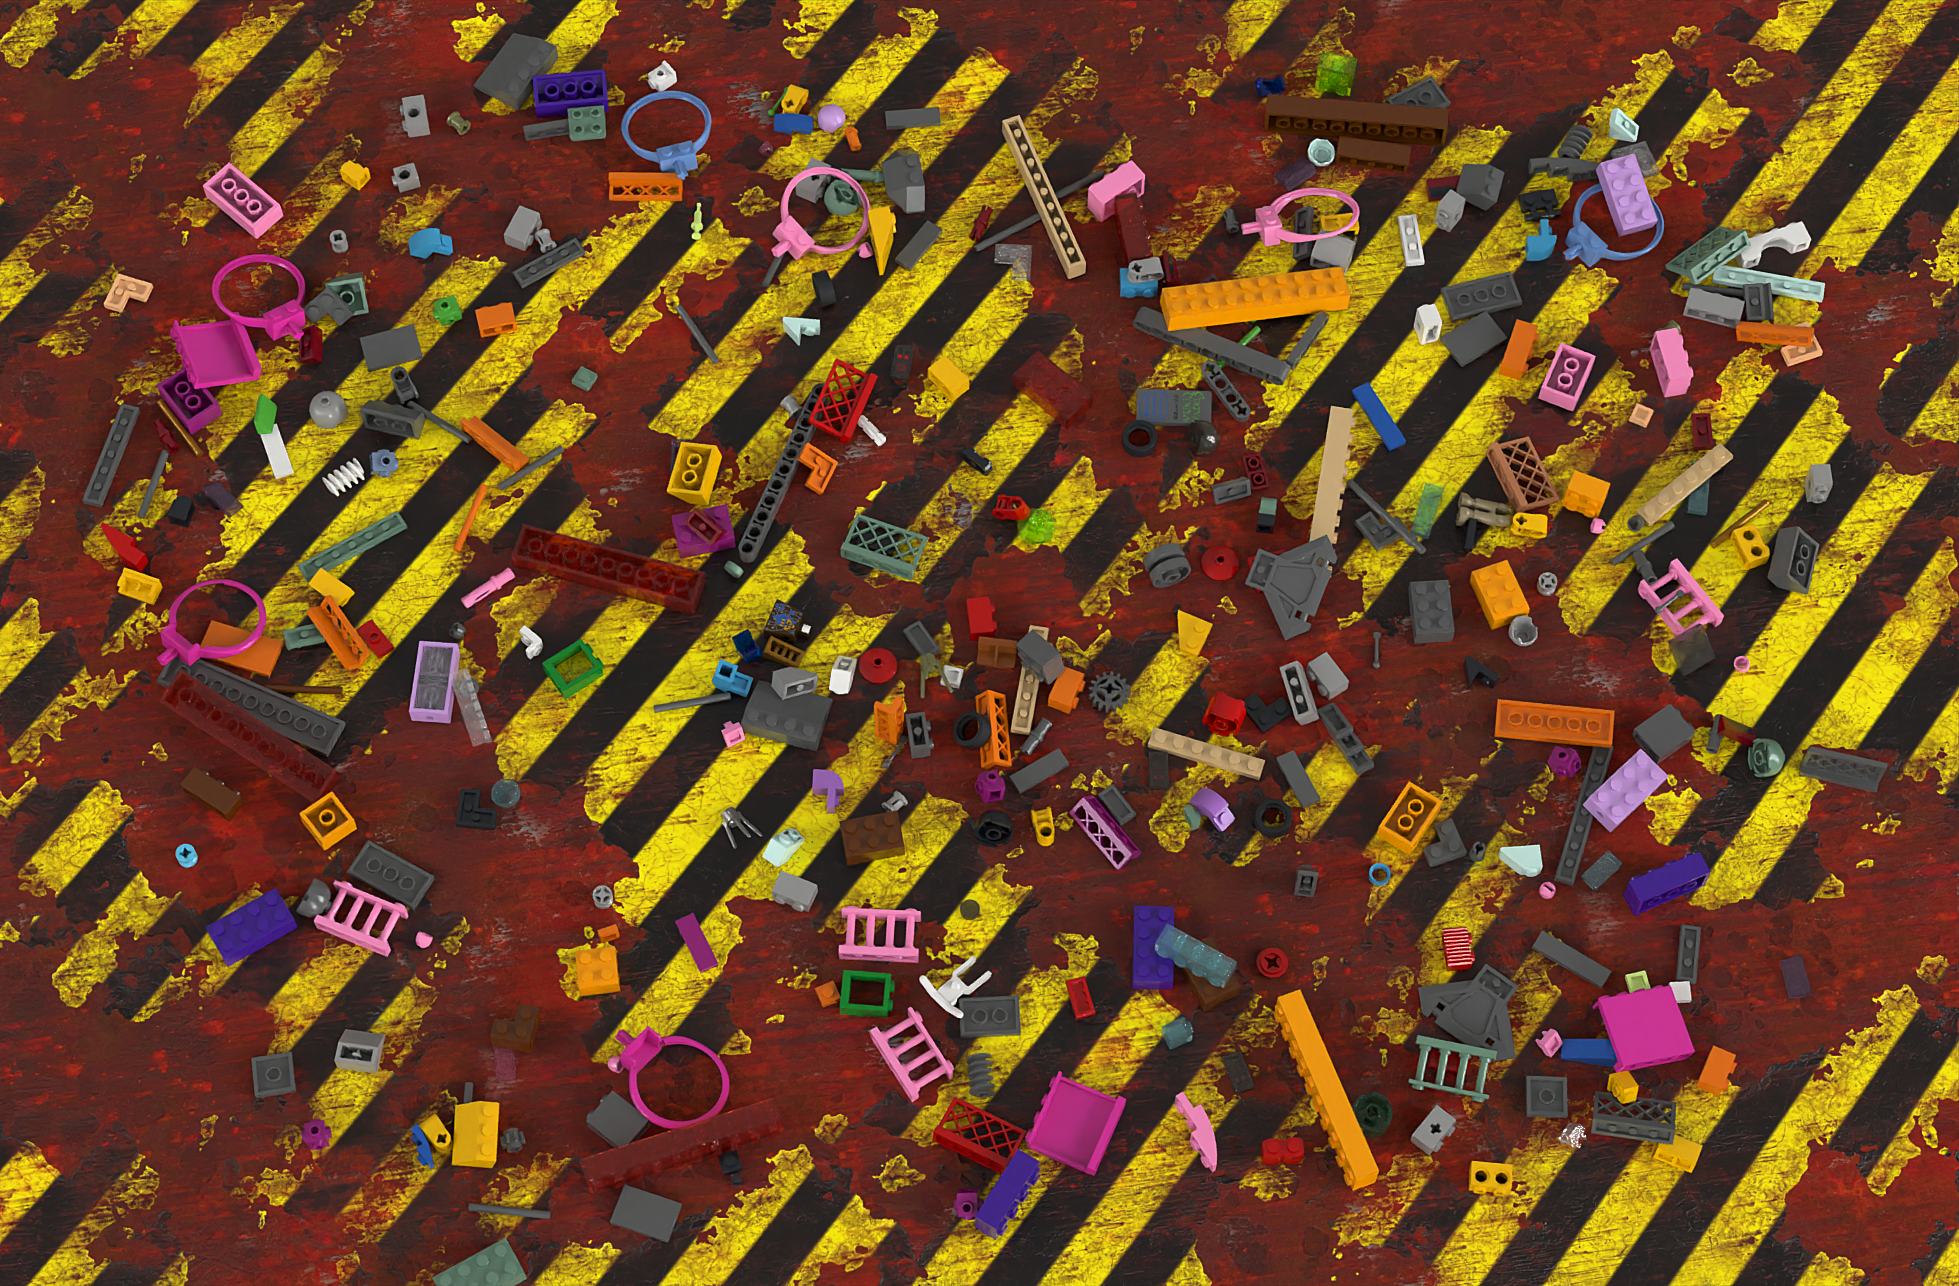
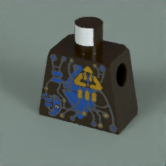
(786, 623)

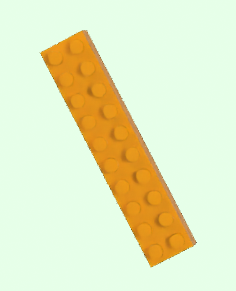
(1254, 298)
(1326, 1090)

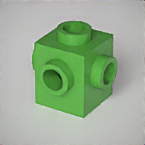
(447, 310)

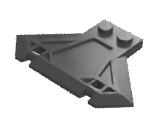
(1293, 582)
(1474, 1010)

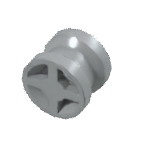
(1546, 579)
(600, 893)

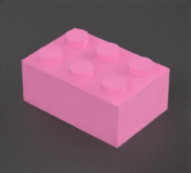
(1124, 180)
(1671, 362)
(1567, 377)

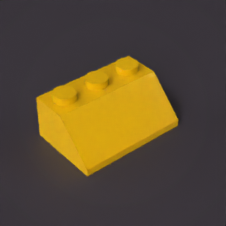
(695, 472)
(475, 1134)

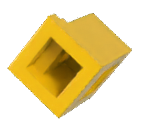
(355, 174)
(1623, 1086)

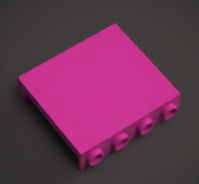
(216, 353)
(1645, 1028)
(1075, 1124)

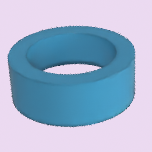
(1379, 866)

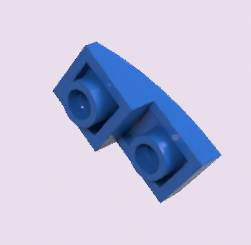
(793, 122)
(425, 1155)

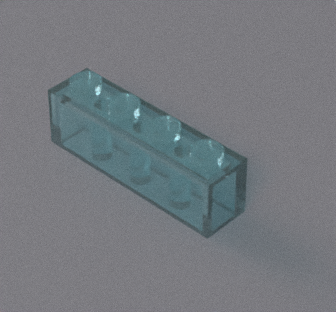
(1195, 955)

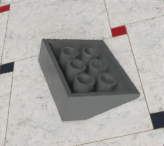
(512, 70)
(789, 721)

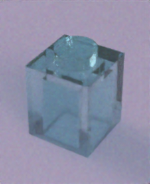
(1177, 1032)

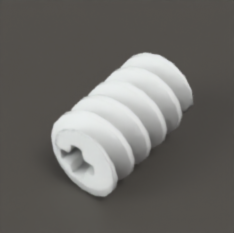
(344, 477)

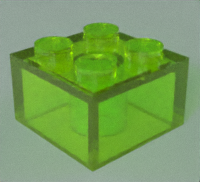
(1336, 73)

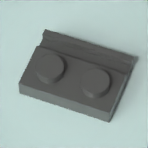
(1758, 302)

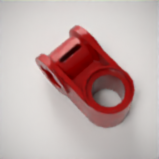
(1011, 508)

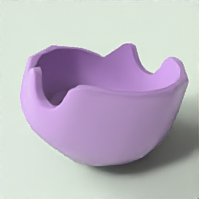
(831, 118)

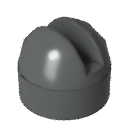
(1632, 521)
(457, 631)

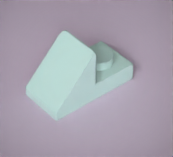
(1622, 126)
(799, 326)

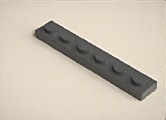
(111, 455)

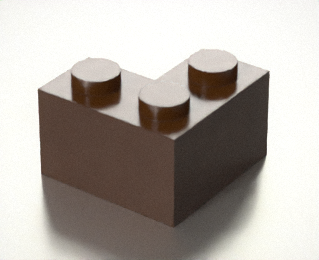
(517, 1034)

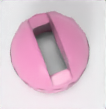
(865, 250)
(1596, 525)
(1741, 661)
(1545, 892)
(423, 939)
(614, 1064)

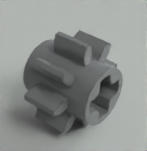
(512, 1140)

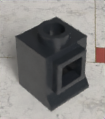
(181, 511)

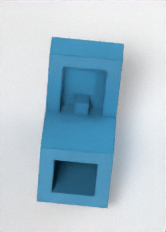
(428, 241)
(1542, 245)
(728, 679)

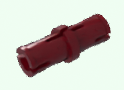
(980, 223)
(165, 436)

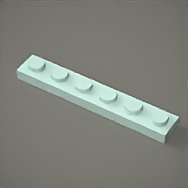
(1780, 284)

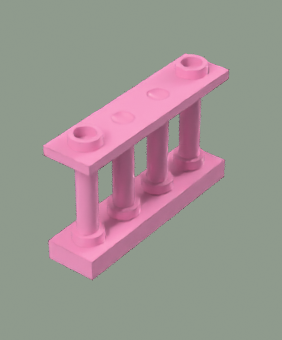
(1688, 586)
(362, 936)
(888, 952)
(902, 1070)

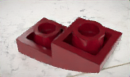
(1255, 471)

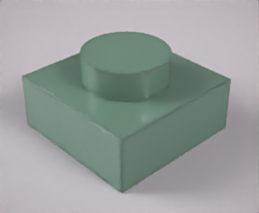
(584, 378)
(1192, 817)

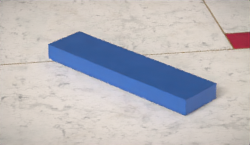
(1378, 416)

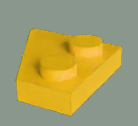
(1192, 633)

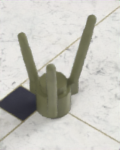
(928, 665)

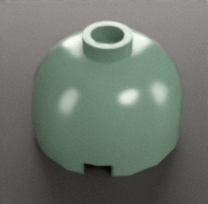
(841, 199)
(1765, 757)

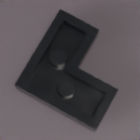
(1265, 716)
(469, 813)

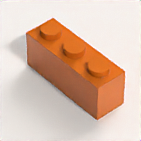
(1519, 350)

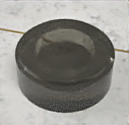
(969, 909)

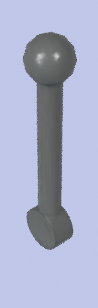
(1679, 594)
(1376, 635)
(904, 739)

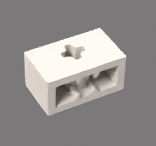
(1427, 323)

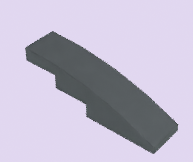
(1571, 168)
(1345, 738)

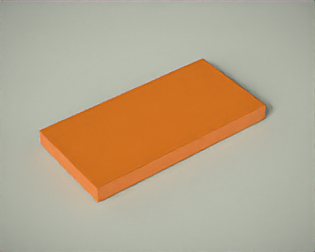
(257, 659)

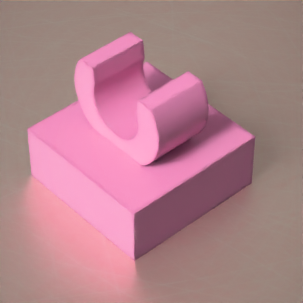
(732, 733)
(1550, 1042)

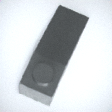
(1306, 880)

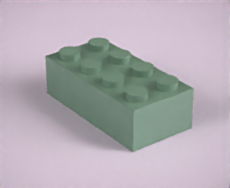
(489, 1267)

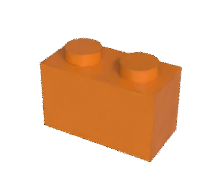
(496, 319)
(1065, 690)
(1715, 1071)

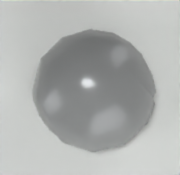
(1523, 631)

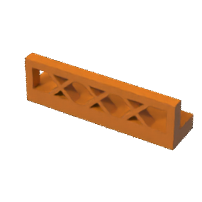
(644, 180)
(1775, 334)
(494, 443)
(338, 637)
(889, 720)
(990, 750)

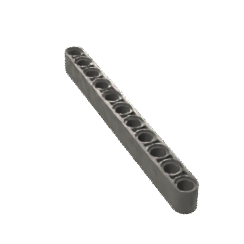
(779, 479)

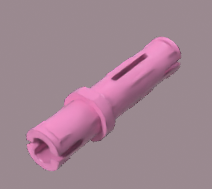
(488, 587)

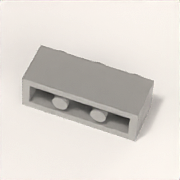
(1713, 307)
(1299, 693)

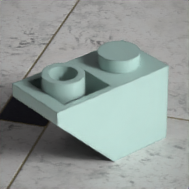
(783, 846)

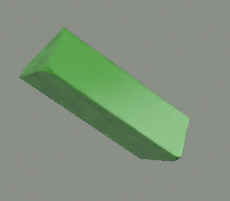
(265, 415)

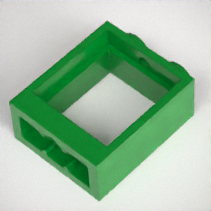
(580, 682)
(866, 1010)

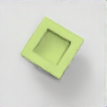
(1637, 981)

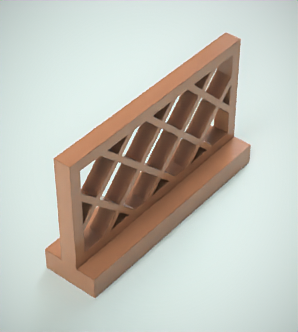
(1507, 476)

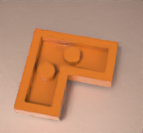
(821, 466)

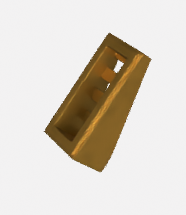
(780, 658)

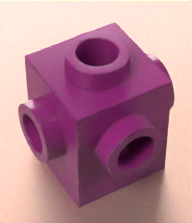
(1564, 761)
(990, 786)
(318, 1140)
(968, 1203)

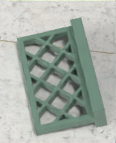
(1709, 261)
(882, 561)

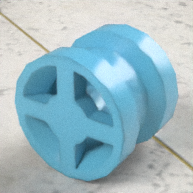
(189, 859)

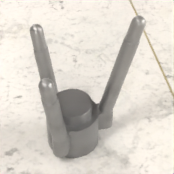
(734, 819)

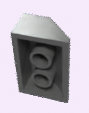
(393, 419)
(1793, 560)

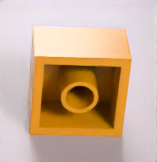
(1586, 494)
(328, 821)
(597, 971)

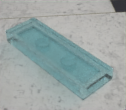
(1698, 498)
(1426, 510)

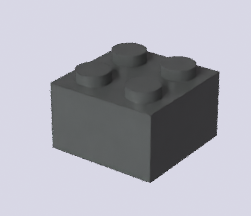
(1040, 657)

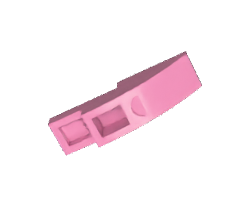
(1202, 1137)

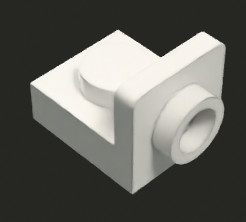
(532, 641)

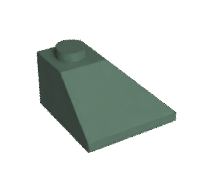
(352, 291)

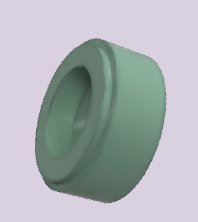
(733, 569)

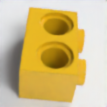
(1746, 547)
(1490, 1172)

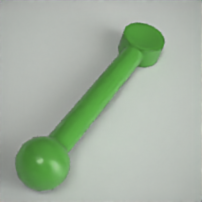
(771, 112)

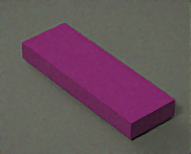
(696, 943)

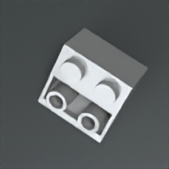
(1332, 252)
(359, 1051)

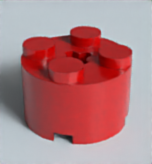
(1224, 715)

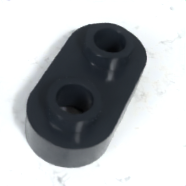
(980, 464)

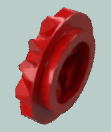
(1271, 954)

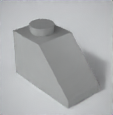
(793, 682)

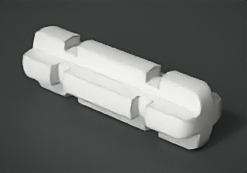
(871, 430)

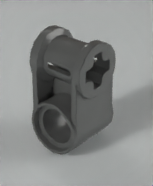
(404, 387)

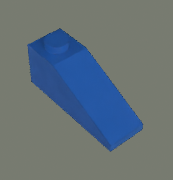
(1589, 1051)

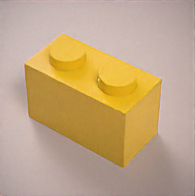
(948, 378)

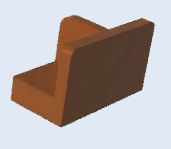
(996, 653)

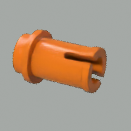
(851, 135)

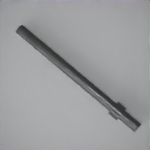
(1408, 537)

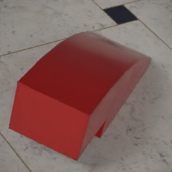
(125, 548)

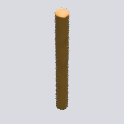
(180, 428)
(1741, 522)

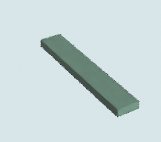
(353, 545)

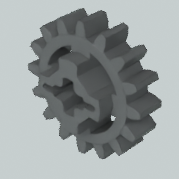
(1101, 690)

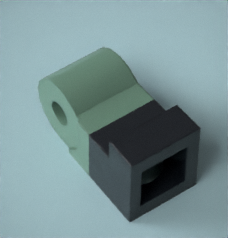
(1266, 515)

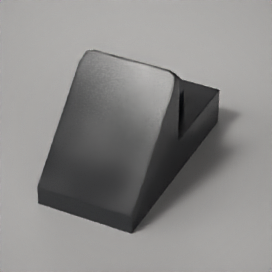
(1476, 670)

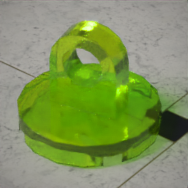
(1036, 527)

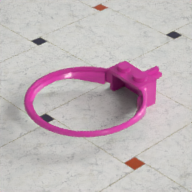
(279, 321)
(189, 653)
(642, 1050)

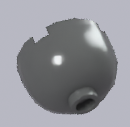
(315, 899)

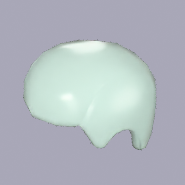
(1321, 152)

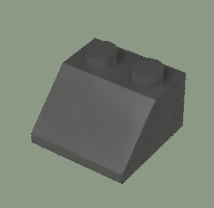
(1480, 184)

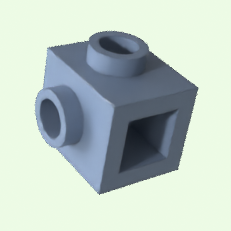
(377, 464)

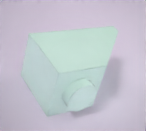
(1522, 859)

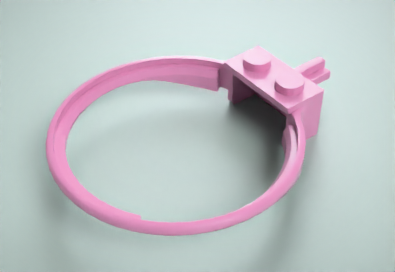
(1270, 226)
(794, 237)

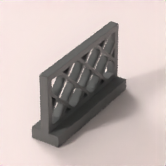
(1841, 769)
(1633, 1127)

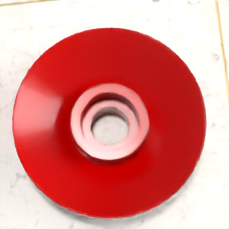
(1220, 570)
(878, 673)

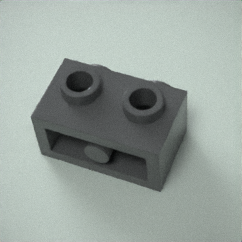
(917, 733)

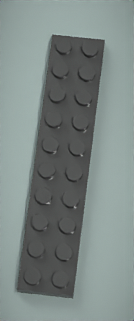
(286, 716)

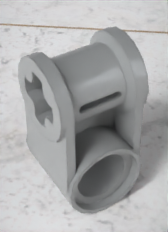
(1146, 270)

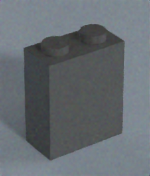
(1663, 733)
(617, 1121)

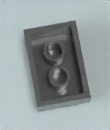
(1431, 611)

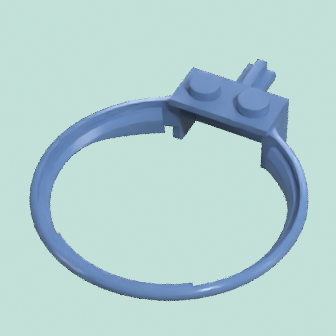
(676, 157)
(1589, 247)

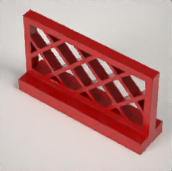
(856, 408)
(975, 1151)

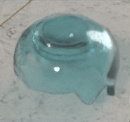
(505, 793)

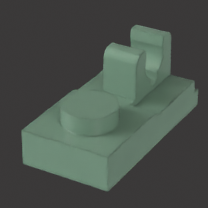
(302, 636)

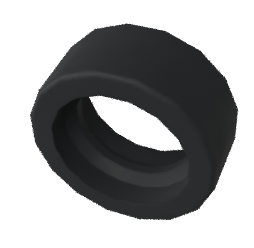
(823, 288)
(1139, 425)
(961, 724)
(1273, 804)

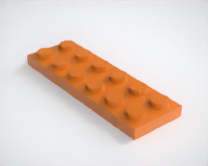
(1554, 723)

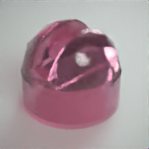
(763, 149)

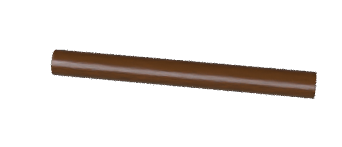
(305, 689)

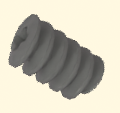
(1575, 142)
(978, 1075)

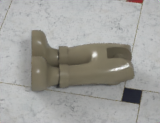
(1488, 517)

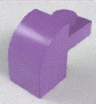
(830, 784)
(1214, 806)

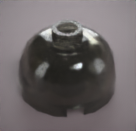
(1203, 438)

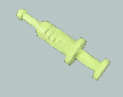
(697, 225)

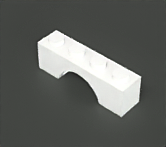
(1792, 238)

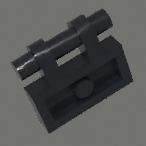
(1537, 201)

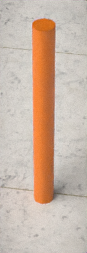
(470, 517)

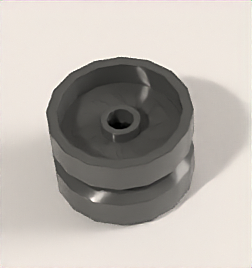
(1166, 565)

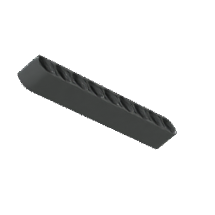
(1214, 347)

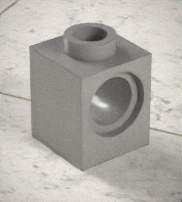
(406, 171)

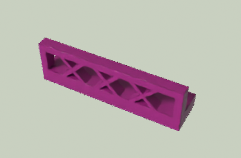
(1109, 827)

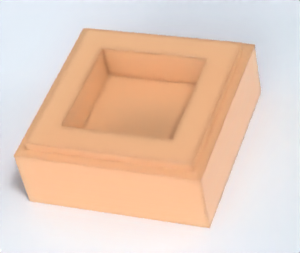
(1641, 415)

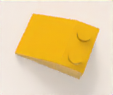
(881, 229)

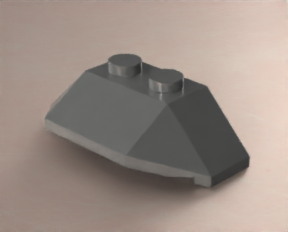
(905, 180)

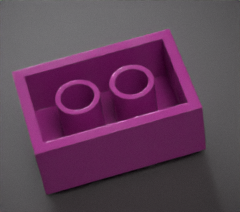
(191, 406)
(692, 544)

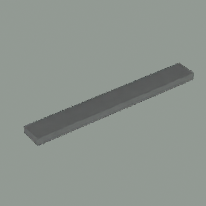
(1582, 817)

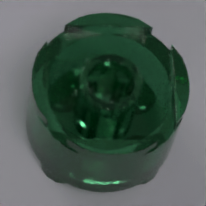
(1378, 1105)

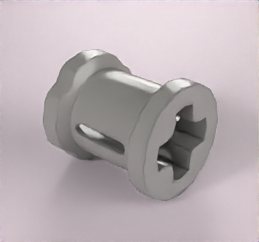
(545, 240)
(339, 241)
(791, 406)
(899, 798)

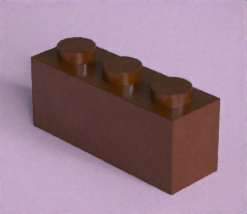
(212, 793)

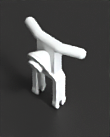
(949, 992)

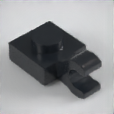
(731, 1164)

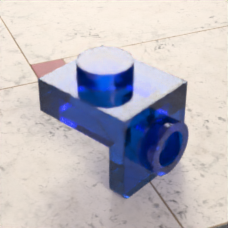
(1270, 86)
(746, 646)

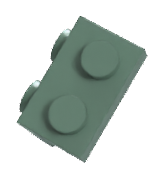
(587, 123)

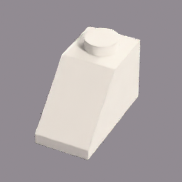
(842, 674)

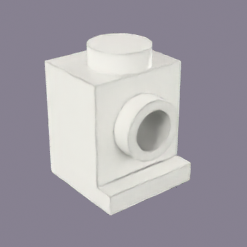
(662, 77)

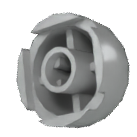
(328, 409)

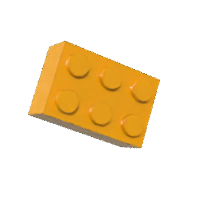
(1499, 594)
(1409, 818)

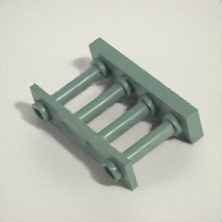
(1465, 1052)

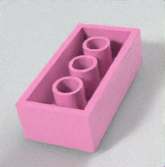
(243, 200)

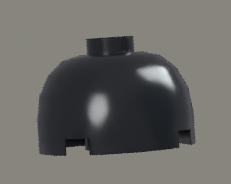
(993, 828)

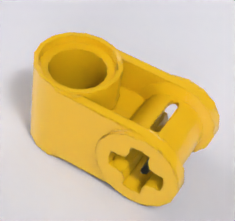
(794, 99)
(1530, 525)
(1043, 822)
(435, 1132)

